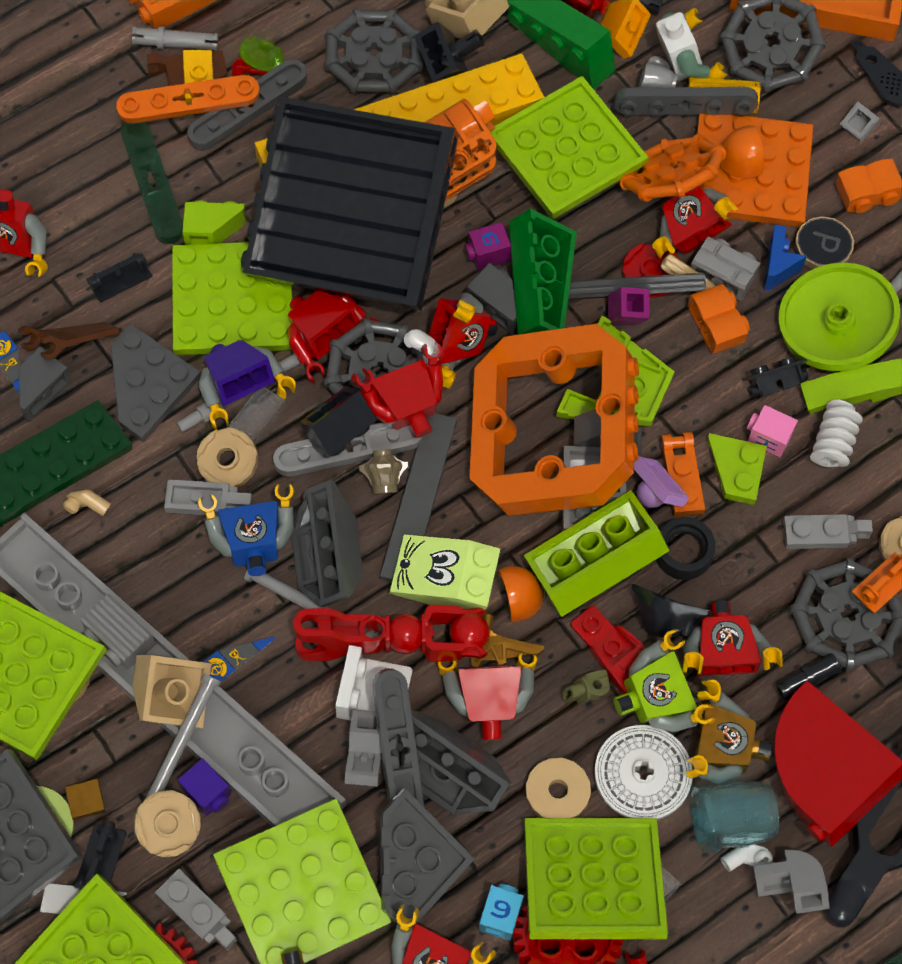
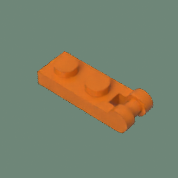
(684, 471)

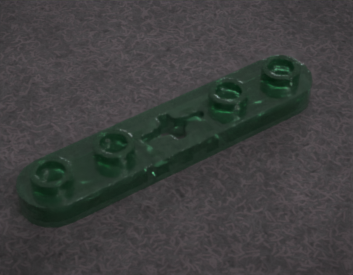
(159, 203)

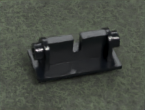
(119, 277)
(764, 380)
(101, 854)

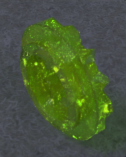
(261, 54)

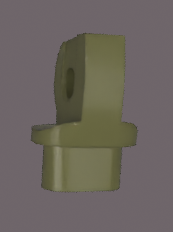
(583, 688)

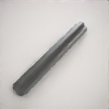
(655, 284)

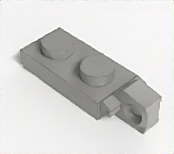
(183, 496)
(824, 531)
(196, 909)

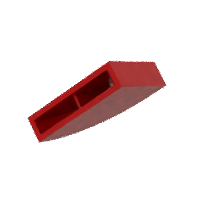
(830, 765)

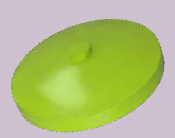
(839, 316)

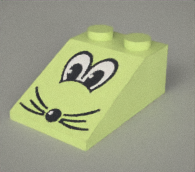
(445, 571)

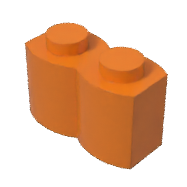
(869, 186)
(718, 318)

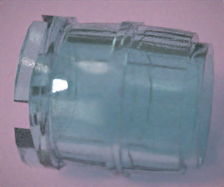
(734, 815)

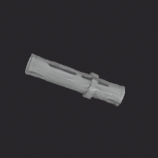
(174, 38)

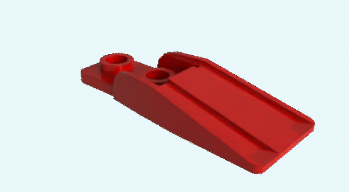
(610, 645)

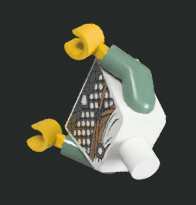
(681, 47)

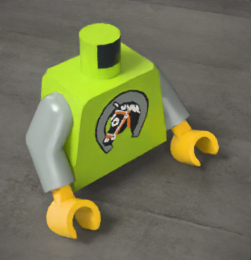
(660, 690)

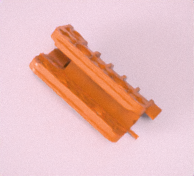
(472, 147)

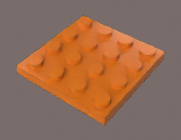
(782, 188)

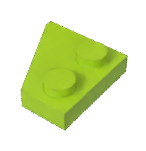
(738, 466)

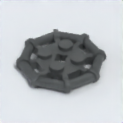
(373, 37)
(779, 55)
(369, 354)
(841, 629)

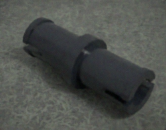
(813, 673)

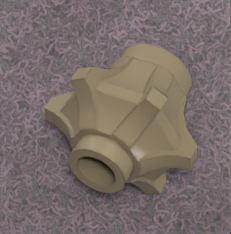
(383, 471)

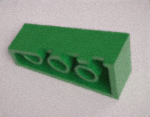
(567, 36)
(541, 271)

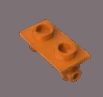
(881, 584)

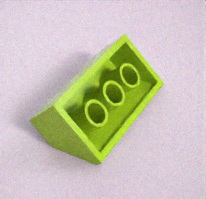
(596, 553)

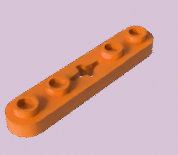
(159, 103)

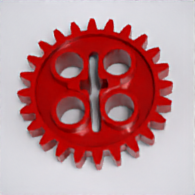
(531, 950)

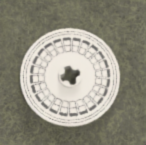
(621, 785)

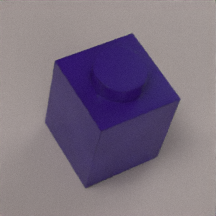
(205, 788)

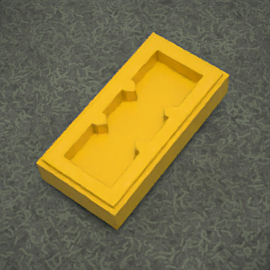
(197, 67)

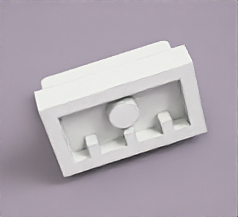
(357, 682)

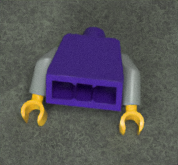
(237, 372)

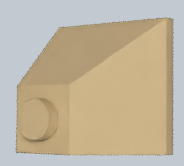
(167, 688)

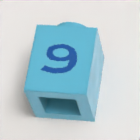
(501, 911)

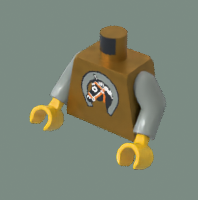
(728, 743)

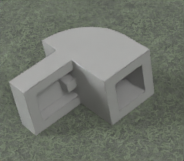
(364, 752)
(798, 874)

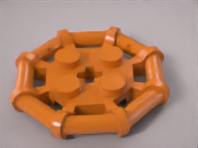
(675, 168)

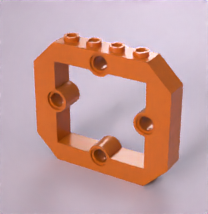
(538, 354)

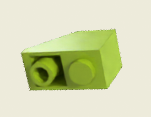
(211, 221)

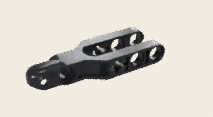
(863, 871)

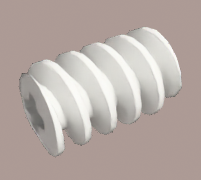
(836, 434)

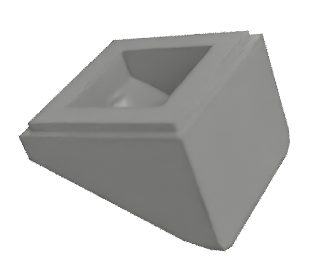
(860, 121)

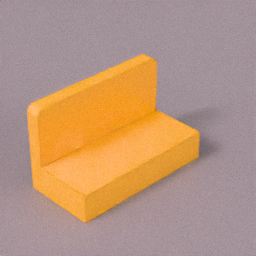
(626, 23)

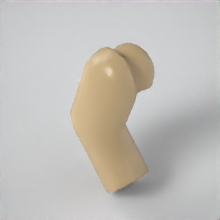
(85, 498)

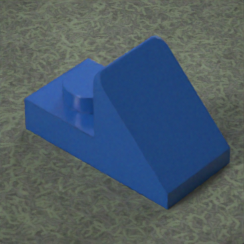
(780, 263)

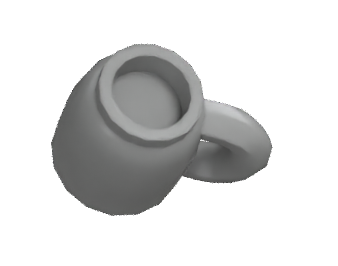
(657, 74)

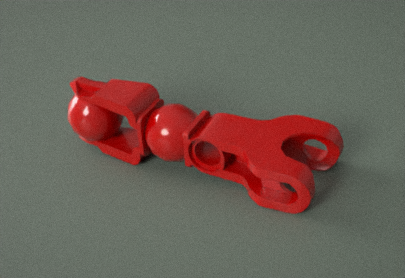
(402, 633)

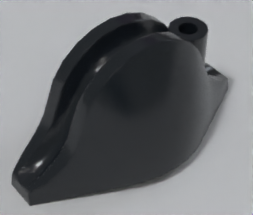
(664, 614)

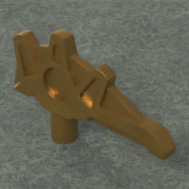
(503, 648)

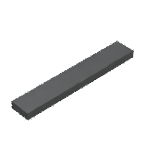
(420, 488)

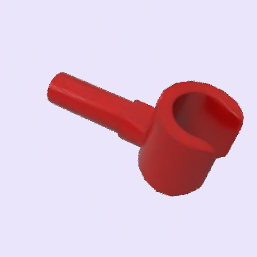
(240, 67)

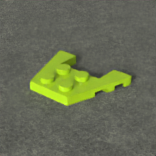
(651, 383)

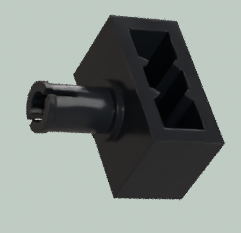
(443, 54)
(338, 421)

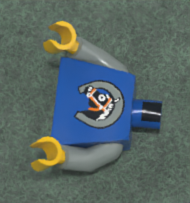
(252, 531)

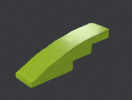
(855, 386)

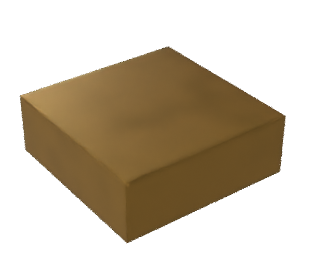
(85, 799)

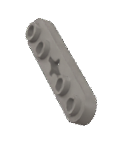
(302, 458)

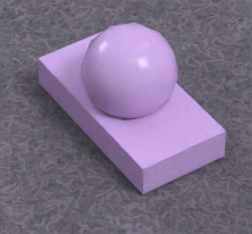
(657, 485)

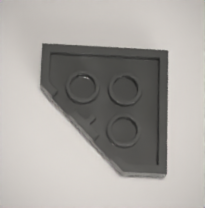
(147, 381)
(416, 858)

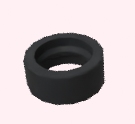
(702, 533)

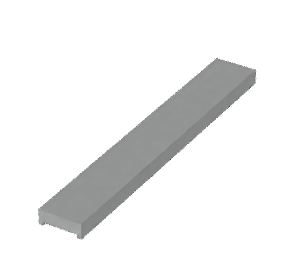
(231, 739)

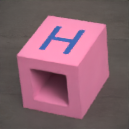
(771, 429)

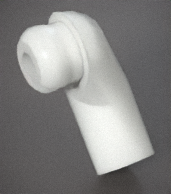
(417, 338)
(752, 856)

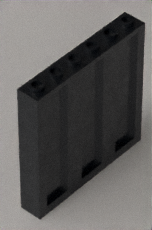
(350, 202)

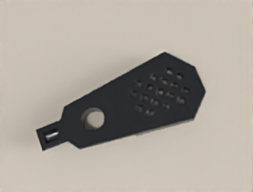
(882, 74)

